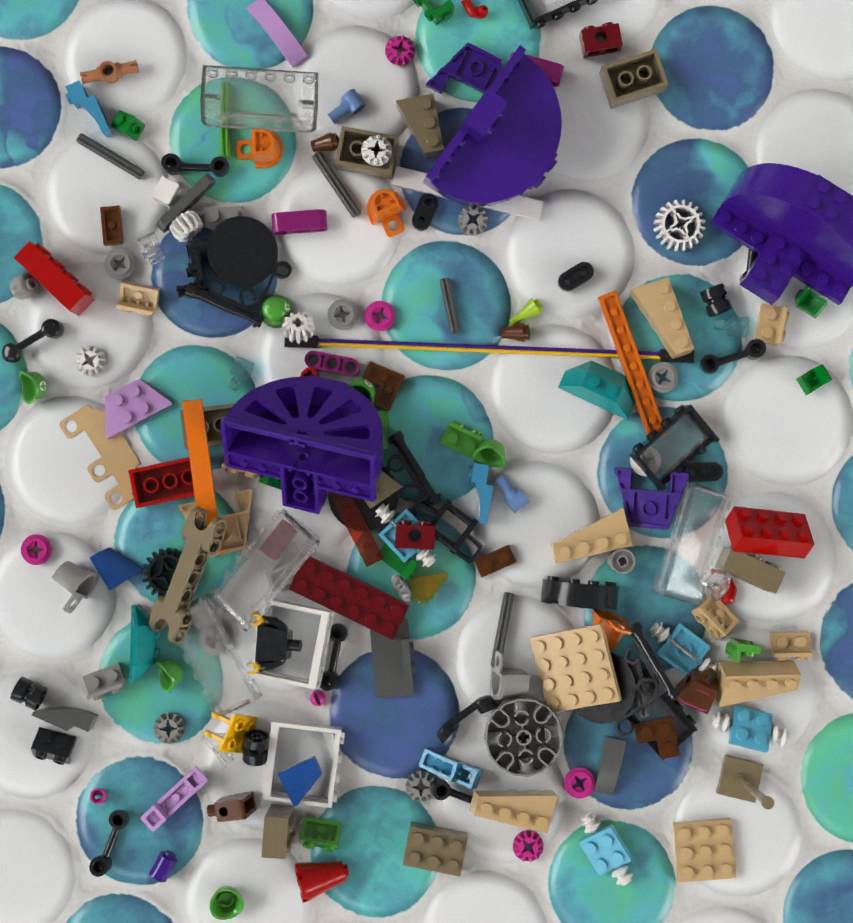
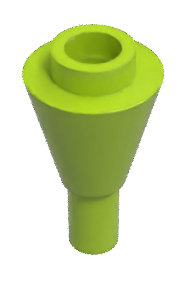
(531, 309)

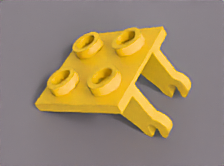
(234, 737)

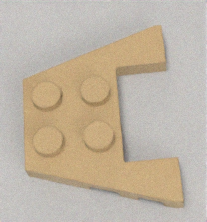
(237, 523)

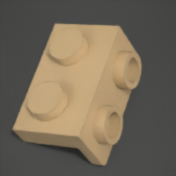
(138, 298)

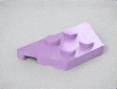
(131, 406)

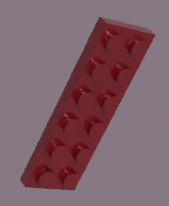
(349, 597)

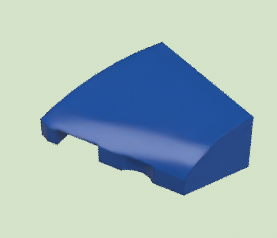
(114, 568)
(300, 779)

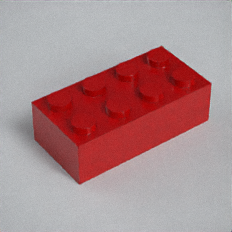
(51, 275)
(162, 483)
(769, 532)

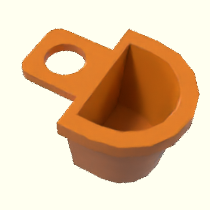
(265, 148)
(384, 207)
(613, 625)

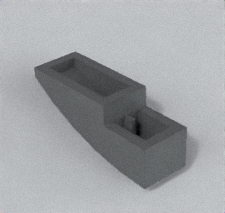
(67, 717)
(609, 764)

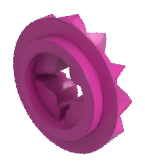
(405, 57)
(375, 308)
(30, 543)
(577, 791)
(528, 836)

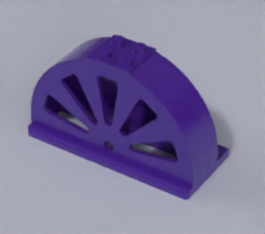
(504, 139)
(796, 228)
(309, 436)

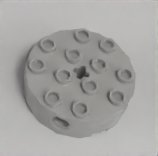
(537, 749)

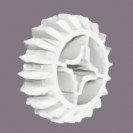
(683, 232)

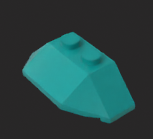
(600, 387)
(142, 643)

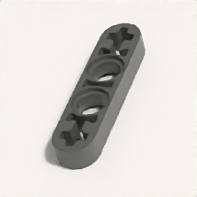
(186, 202)

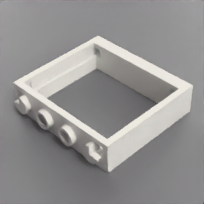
(320, 648)
(269, 794)

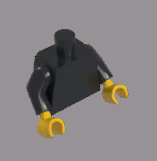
(273, 643)

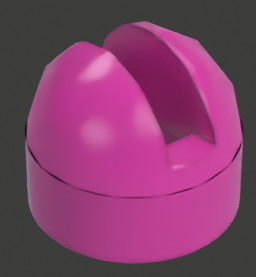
(321, 695)
(98, 791)

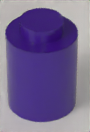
(163, 866)

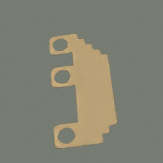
(115, 452)

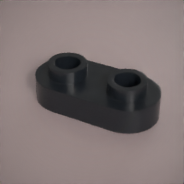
(425, 212)
(575, 277)
(702, 472)

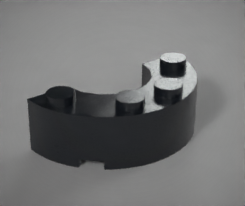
(579, 594)

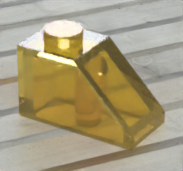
(426, 586)

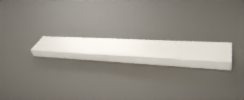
(517, 206)

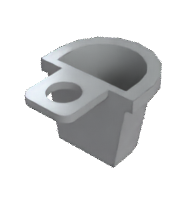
(77, 581)
(507, 681)

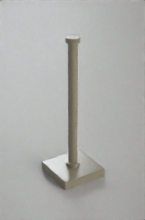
(741, 780)

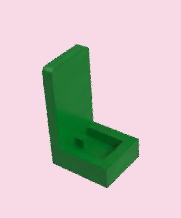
(442, 13)
(405, 569)

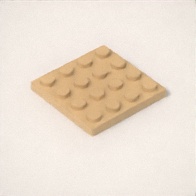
(575, 668)

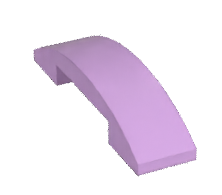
(277, 31)
(174, 798)

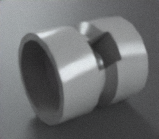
(621, 561)

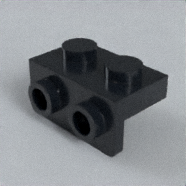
(53, 746)

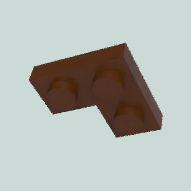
(388, 382)
(660, 730)

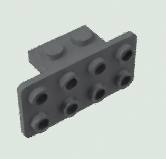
(393, 663)

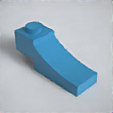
(78, 96)
(478, 476)
(450, 769)

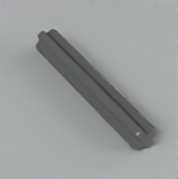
(110, 156)
(336, 184)
(503, 624)

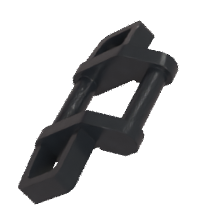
(466, 534)

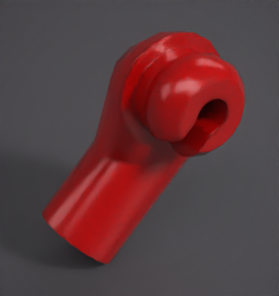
(474, 12)
(729, 596)

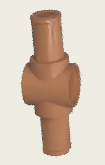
(99, 73)

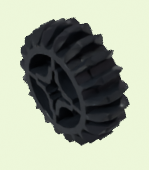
(164, 565)

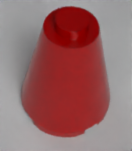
(319, 877)

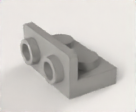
(104, 681)

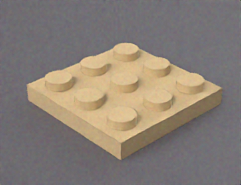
(704, 850)

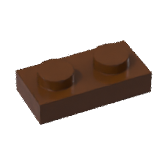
(112, 225)
(495, 561)

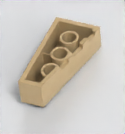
(664, 316)
(598, 537)
(755, 680)
(518, 808)

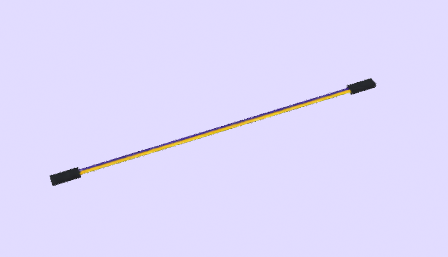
(313, 343)

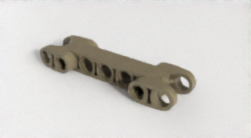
(175, 605)

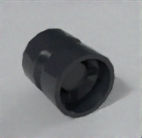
(716, 300)
(22, 694)
(255, 747)

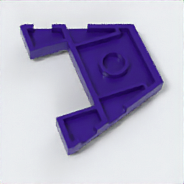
(469, 66)
(650, 507)

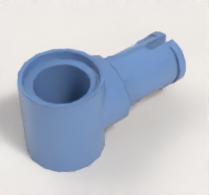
(350, 104)
(513, 497)

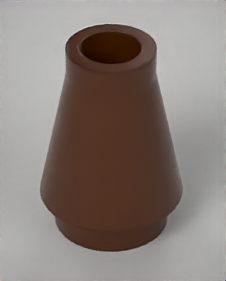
(325, 143)
(516, 332)

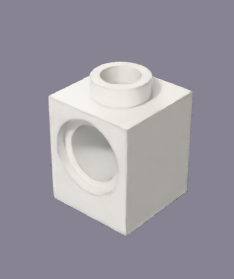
(167, 191)

